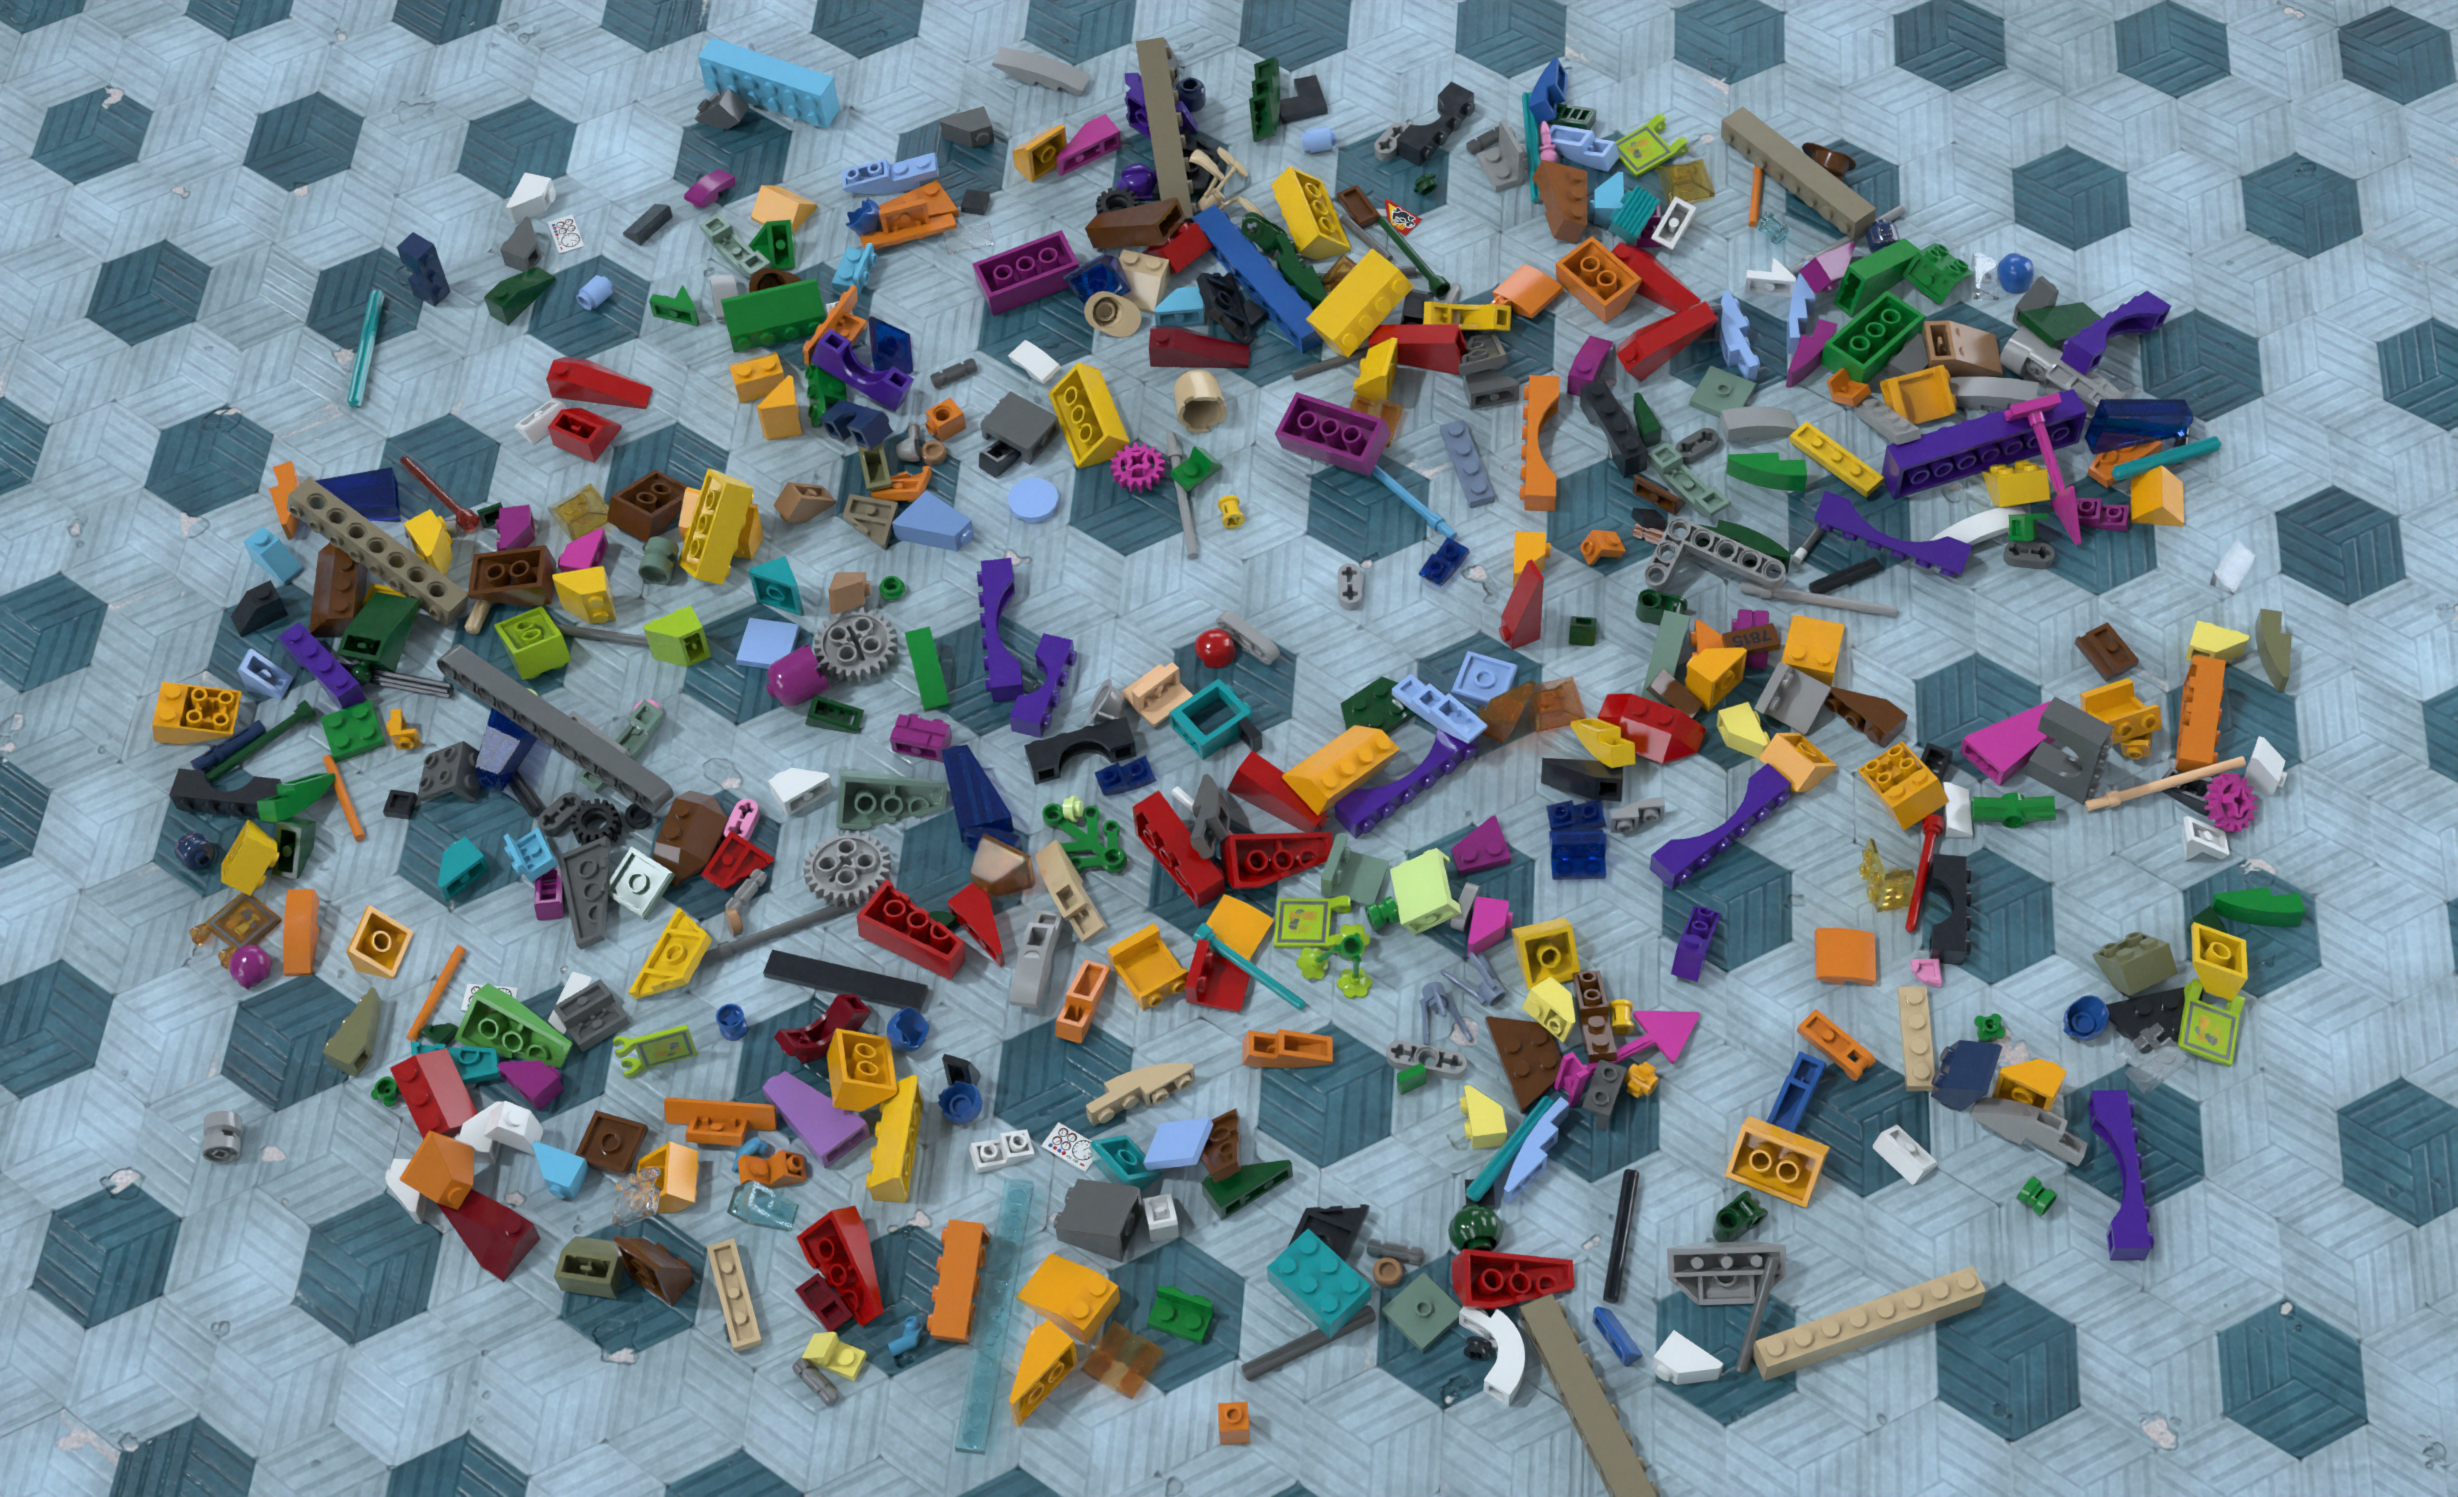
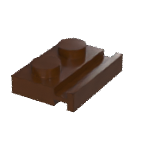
(2106, 651)

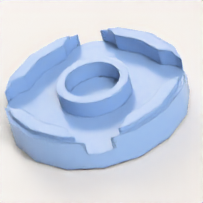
(1033, 500)

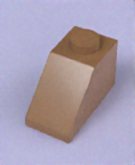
(802, 502)
(848, 591)

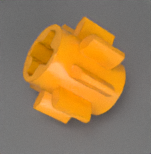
(1641, 1079)

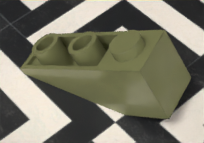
(355, 1040)

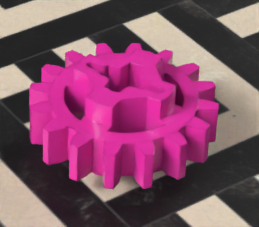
(1138, 467)
(2230, 802)

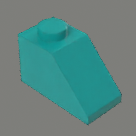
(460, 867)

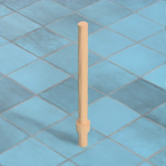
(2115, 798)

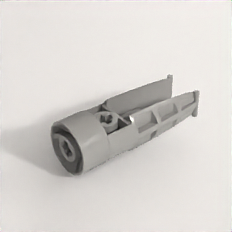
(2033, 358)

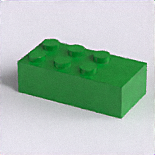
(1872, 338)

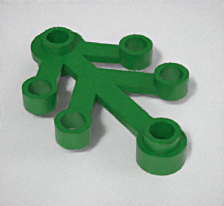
(1088, 842)

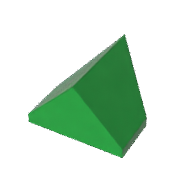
(776, 244)

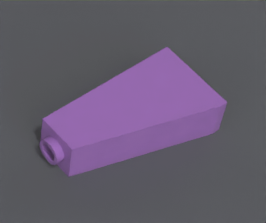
(814, 1120)

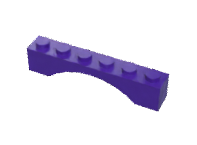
(2140, 315)
(1944, 553)
(1004, 670)
(1366, 807)
(1682, 857)
(2111, 1120)

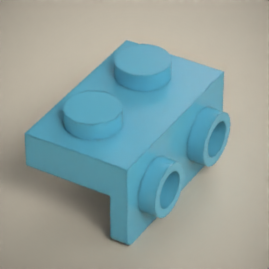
(530, 854)

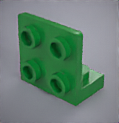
(1936, 272)

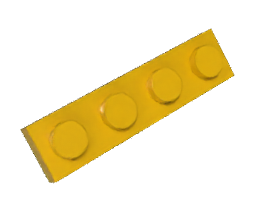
(1836, 459)

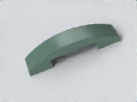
(731, 247)
(1685, 483)
(635, 738)

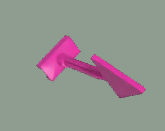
(2065, 502)
(1663, 1028)

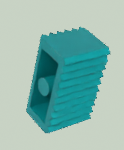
(1633, 215)

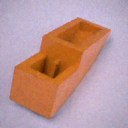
(287, 482)
(300, 932)
(1082, 1001)
(1286, 1049)

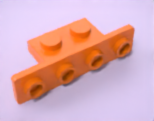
(907, 223)
(840, 321)
(719, 1120)

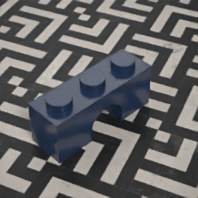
(429, 278)
(861, 422)

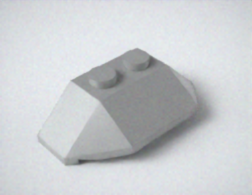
(1723, 1270)

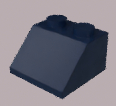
(1965, 1073)

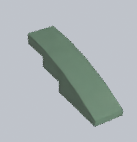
(1666, 648)

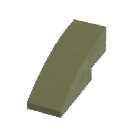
(874, 467)
(2273, 647)

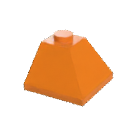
(441, 1170)

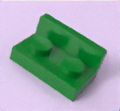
(1181, 1314)

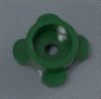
(1425, 184)

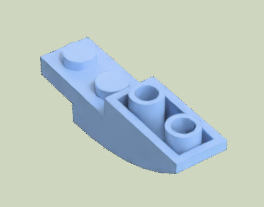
(885, 178)
(1734, 338)

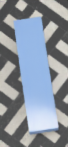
(1801, 305)
(1439, 710)
(1533, 1156)

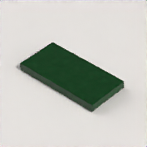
(2059, 322)

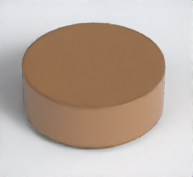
(933, 453)
(733, 921)
(1387, 1272)

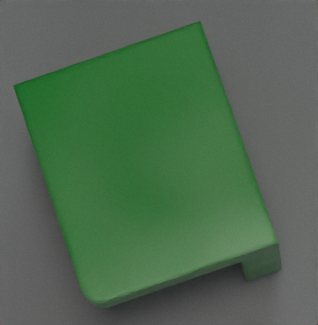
(2024, 526)

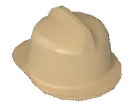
(1112, 314)

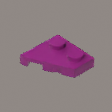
(1481, 849)

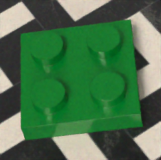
(353, 731)

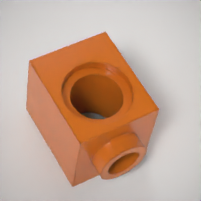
(945, 420)
(1233, 1423)

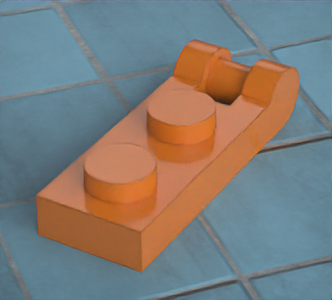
(1836, 1044)

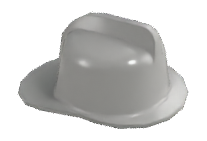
(1106, 704)

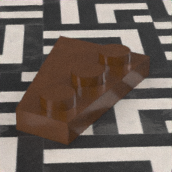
(1222, 1149)

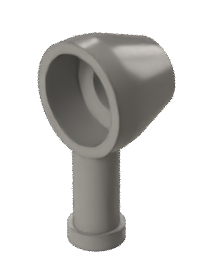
(909, 449)

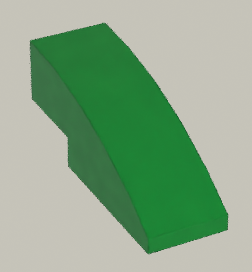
(1768, 471)
(927, 669)
(294, 797)
(2260, 907)

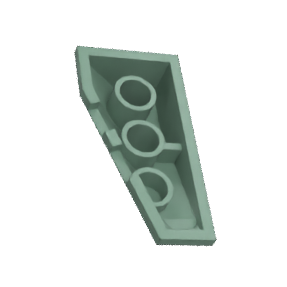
(880, 798)

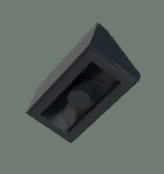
(648, 223)

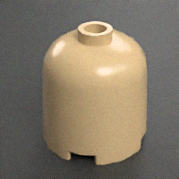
(1199, 401)

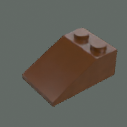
(647, 505)
(513, 576)
(654, 1268)

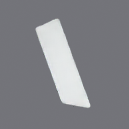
(574, 984)

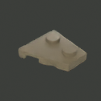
(871, 517)

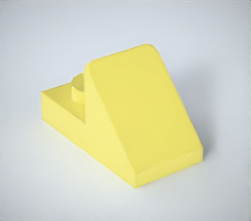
(834, 1356)

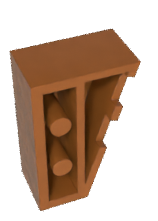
(1564, 197)

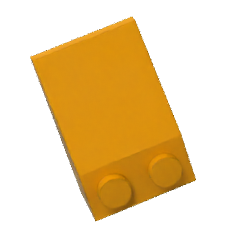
(1813, 647)
(1070, 1296)
(1044, 1365)

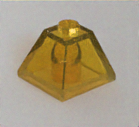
(1685, 180)
(580, 512)

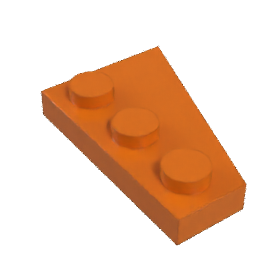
(935, 197)
(2104, 462)

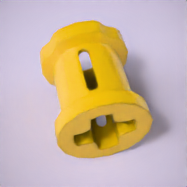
(1230, 511)
(1621, 1016)

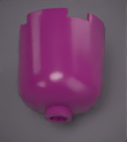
(795, 678)

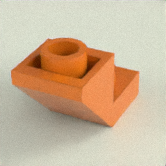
(779, 1170)

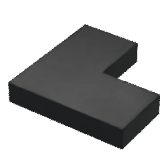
(1307, 103)

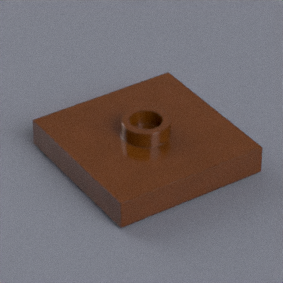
(611, 1143)

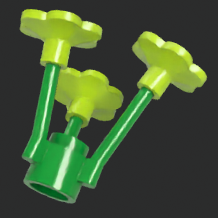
(1350, 946)

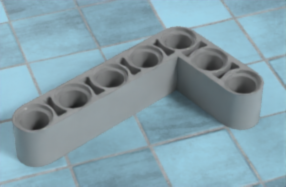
(1712, 552)

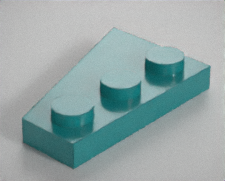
(472, 1063)

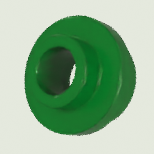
(889, 583)

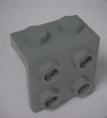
(450, 771)

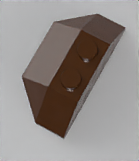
(689, 835)

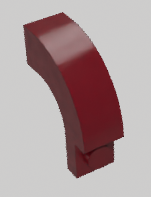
(813, 1041)

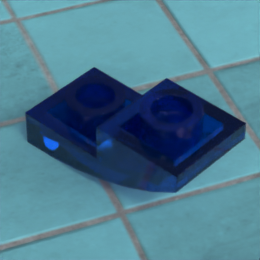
(1444, 563)
(1121, 779)
(1576, 817)
(973, 836)

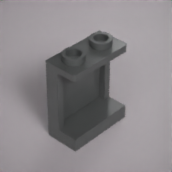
(1021, 426)

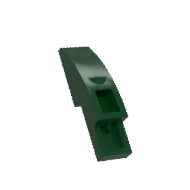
(1305, 279)
(1750, 539)

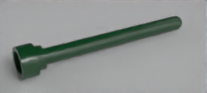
(1436, 283)
(302, 714)

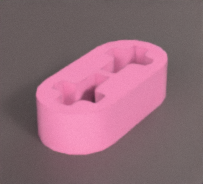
(738, 821)

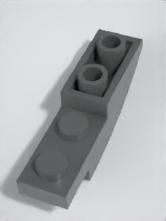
(1212, 817)

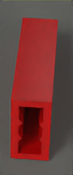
(1425, 345)
(1264, 787)

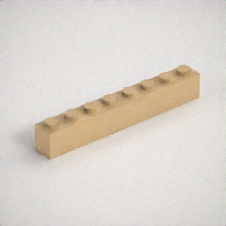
(1868, 1323)

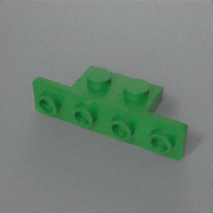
(822, 388)

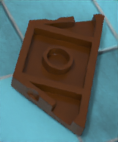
(1526, 1057)

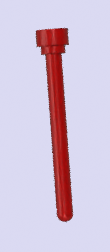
(1932, 827)

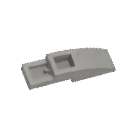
(1034, 958)
(2021, 1121)

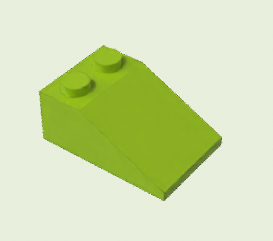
(533, 643)

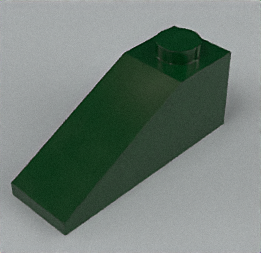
(516, 293)
(1244, 1186)

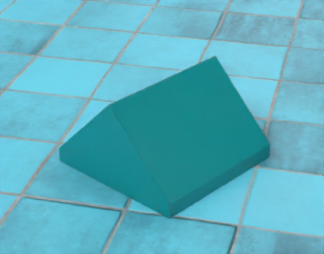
(776, 586)
(1122, 1162)

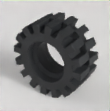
(1115, 199)
(592, 812)

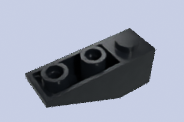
(1584, 778)

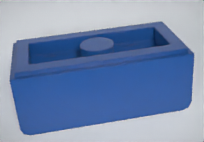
(1616, 1336)

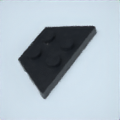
(1199, 175)
(1225, 304)
(2145, 1011)
(1334, 1226)

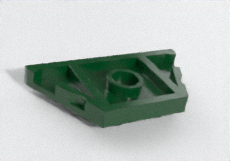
(1376, 707)

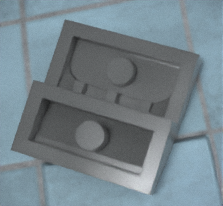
(591, 1015)

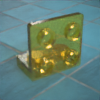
(1885, 890)

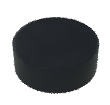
(637, 817)

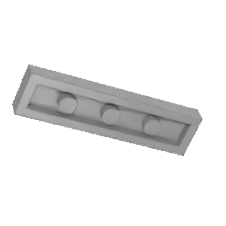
(1887, 421)

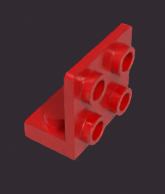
(1215, 981)

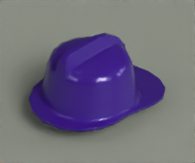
(1138, 179)

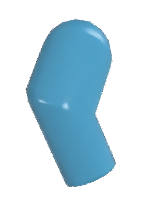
(752, 1146)
(910, 1336)

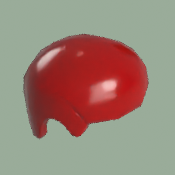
(1215, 648)

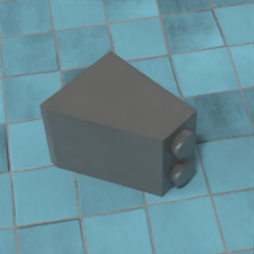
(1100, 1217)

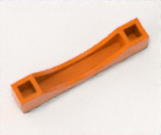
(1540, 481)

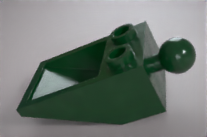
(378, 634)

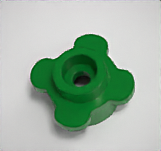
(1987, 1034)
(381, 1086)

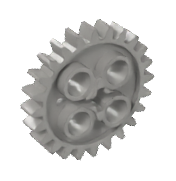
(833, 652)
(846, 868)

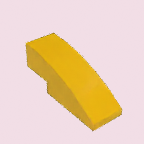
(1604, 742)

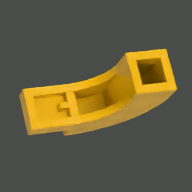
(1469, 317)

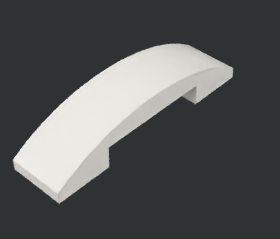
(1982, 525)

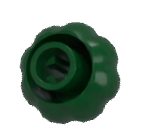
(1475, 1228)

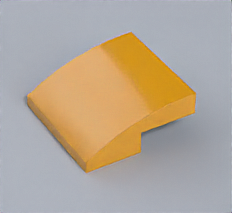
(1239, 925)

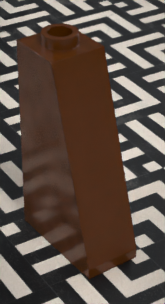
(1137, 225)

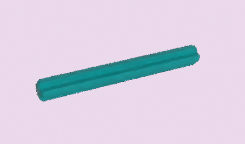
(2166, 458)
(1507, 1151)

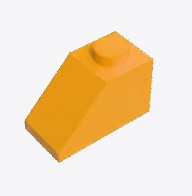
(1527, 547)

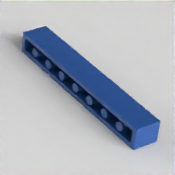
(1258, 277)

